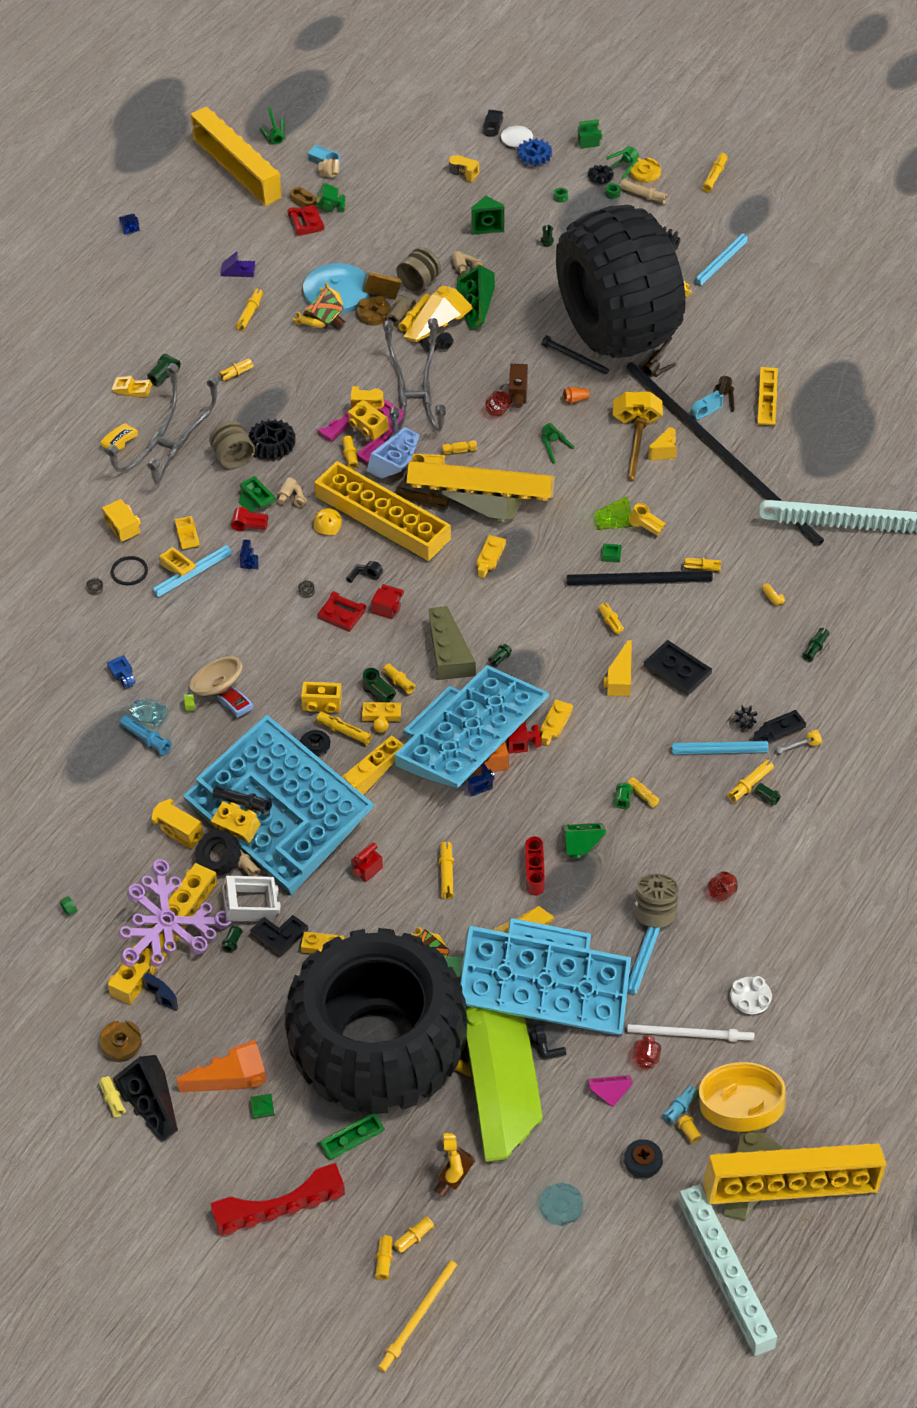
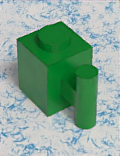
(589, 134)
(328, 198)

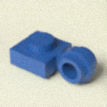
(122, 669)

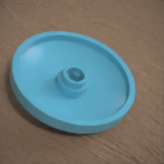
(341, 277)

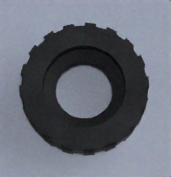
(230, 858)

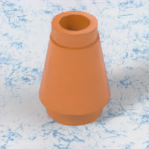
(575, 394)

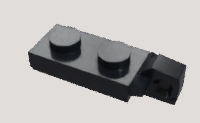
(780, 727)

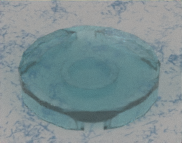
(561, 1204)

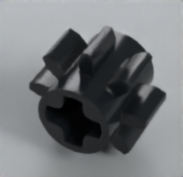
(743, 722)

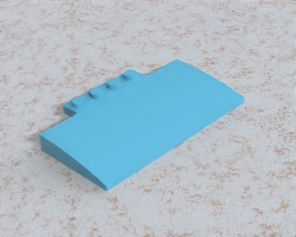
(467, 726)
(545, 976)

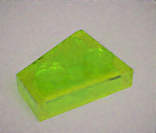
(614, 515)

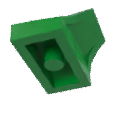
(254, 495)

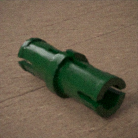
(815, 644)

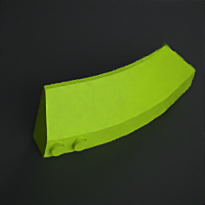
(502, 1080)

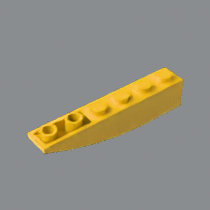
(373, 766)

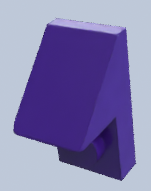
(234, 268)

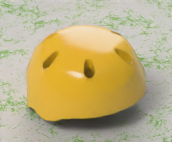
(327, 521)

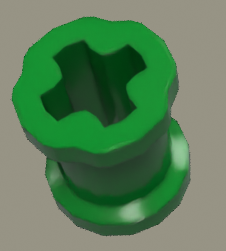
(623, 795)

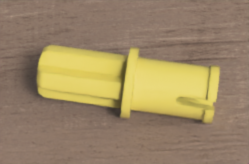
(112, 1096)

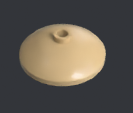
(216, 676)

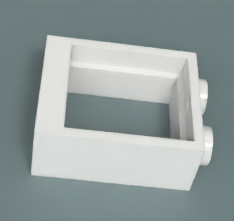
(250, 884)

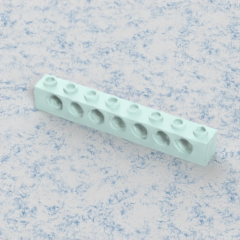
(727, 1270)

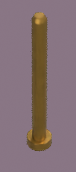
(640, 424)

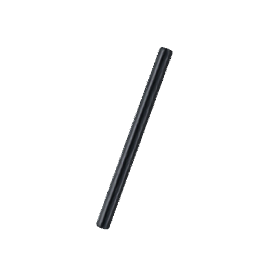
(639, 577)

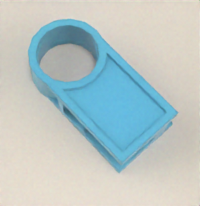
(319, 154)
(707, 405)

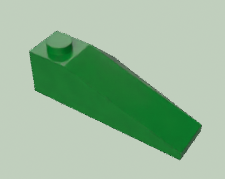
(477, 288)

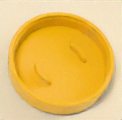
(742, 1096)

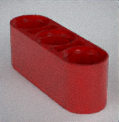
(537, 872)

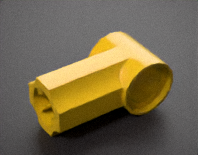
(641, 517)

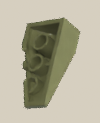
(490, 506)
(749, 1142)

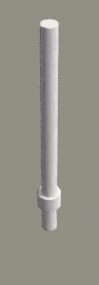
(732, 1035)

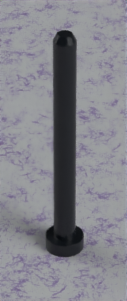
(548, 342)

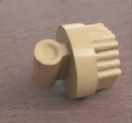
(329, 168)

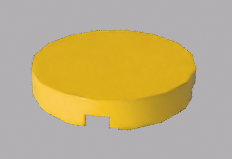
(645, 170)

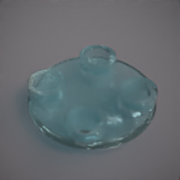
(148, 711)

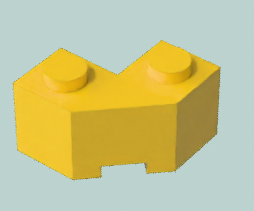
(635, 404)

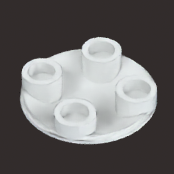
(515, 135)
(751, 995)

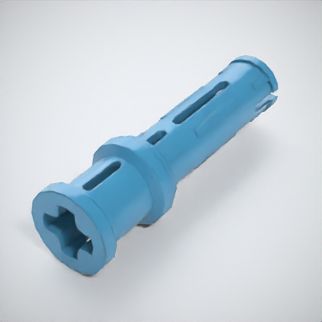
(151, 738)

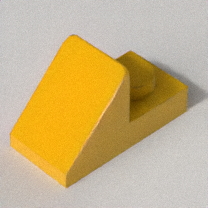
(663, 446)

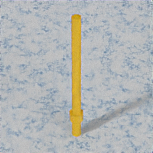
(394, 1349)

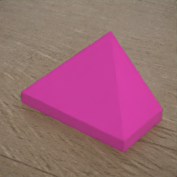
(610, 1088)

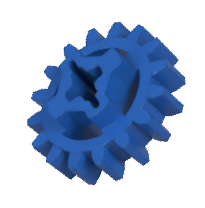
(534, 152)

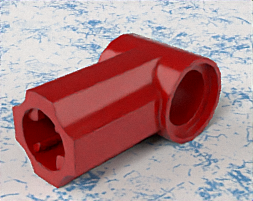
(244, 519)

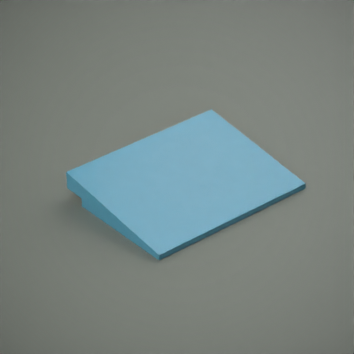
(309, 808)

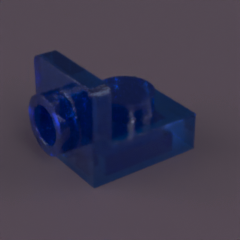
(129, 223)
(247, 557)
(481, 783)

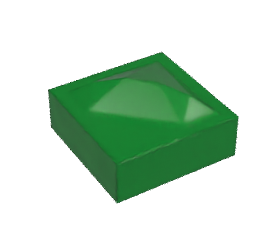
(262, 1106)

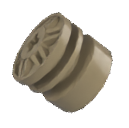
(418, 269)
(231, 444)
(656, 900)

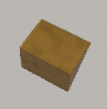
(381, 285)

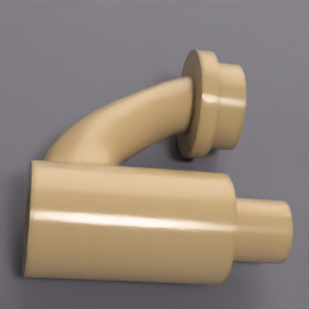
(460, 264)
(286, 491)

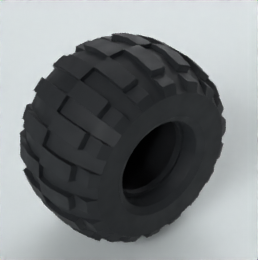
(620, 280)
(367, 976)

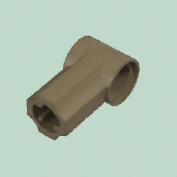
(401, 307)

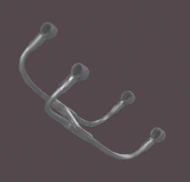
(394, 413)
(157, 438)

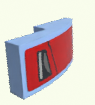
(235, 701)

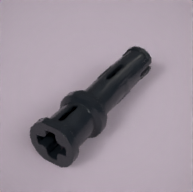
(250, 801)

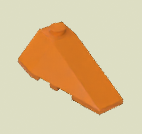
(237, 1070)

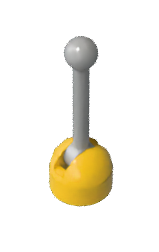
(812, 738)

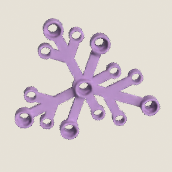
(151, 935)

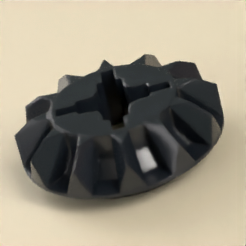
(605, 177)
(314, 737)

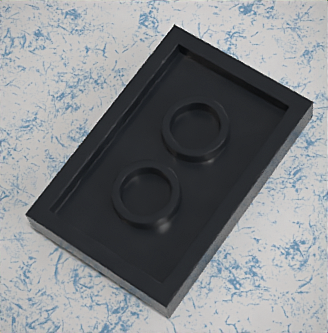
(677, 667)

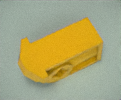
(177, 823)

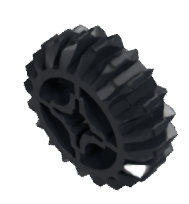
(272, 438)

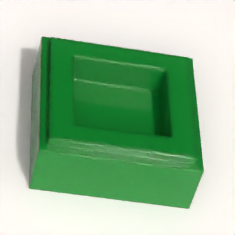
(611, 553)

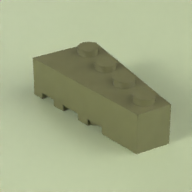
(450, 649)

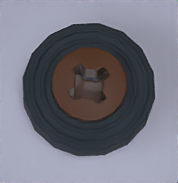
(641, 1166)

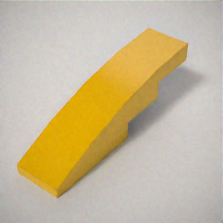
(767, 396)

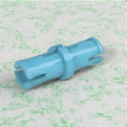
(680, 1104)

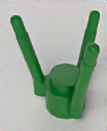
(275, 135)
(629, 155)
(551, 433)

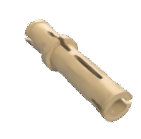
(649, 193)

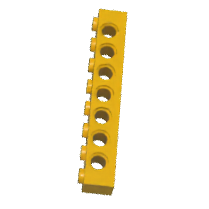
(204, 882)

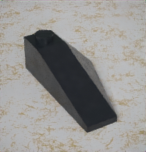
(147, 1090)

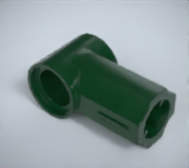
(159, 372)
(375, 684)

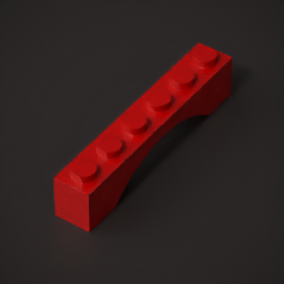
(235, 1213)

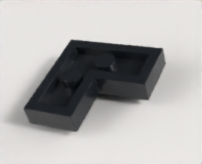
(279, 938)

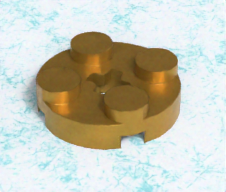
(366, 308)
(124, 1050)

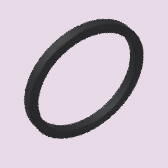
(132, 582)

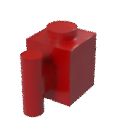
(386, 601)
(519, 739)
(367, 863)

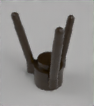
(652, 366)
(724, 386)

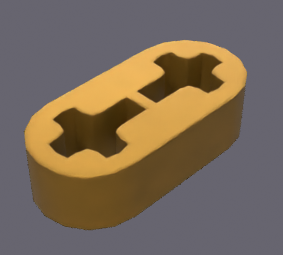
(302, 197)

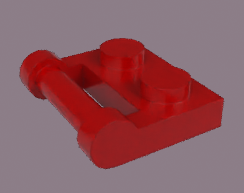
(311, 219)
(339, 616)

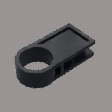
(493, 120)

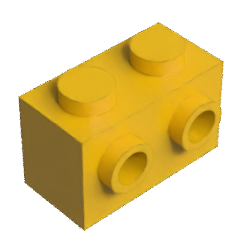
(121, 520)
(321, 697)
(236, 821)

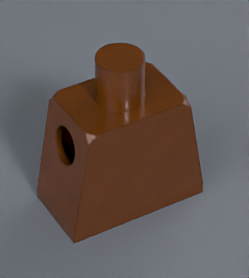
(517, 389)

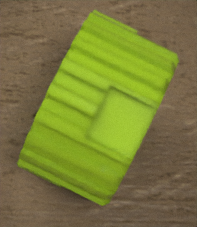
(189, 702)

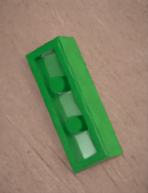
(351, 1136)

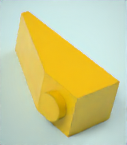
(619, 673)

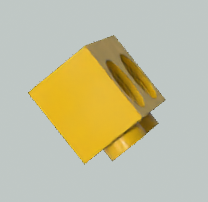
(368, 420)

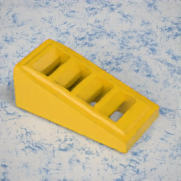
(173, 559)

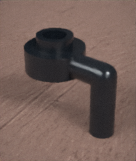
(443, 342)
(371, 569)
(539, 1036)

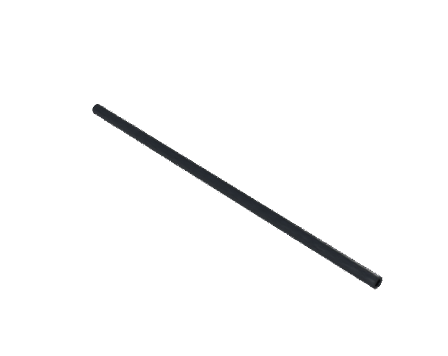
(716, 445)

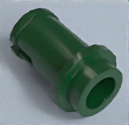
(547, 238)
(502, 652)
(771, 796)
(230, 943)

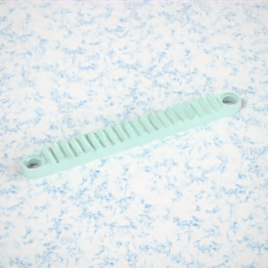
(839, 516)

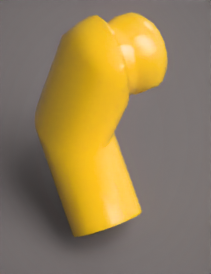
(772, 595)

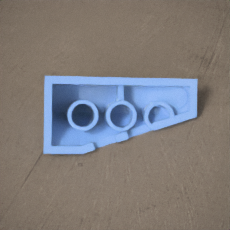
(393, 454)

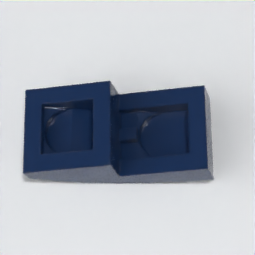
(164, 994)

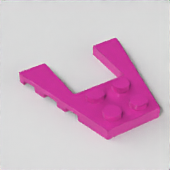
(336, 427)

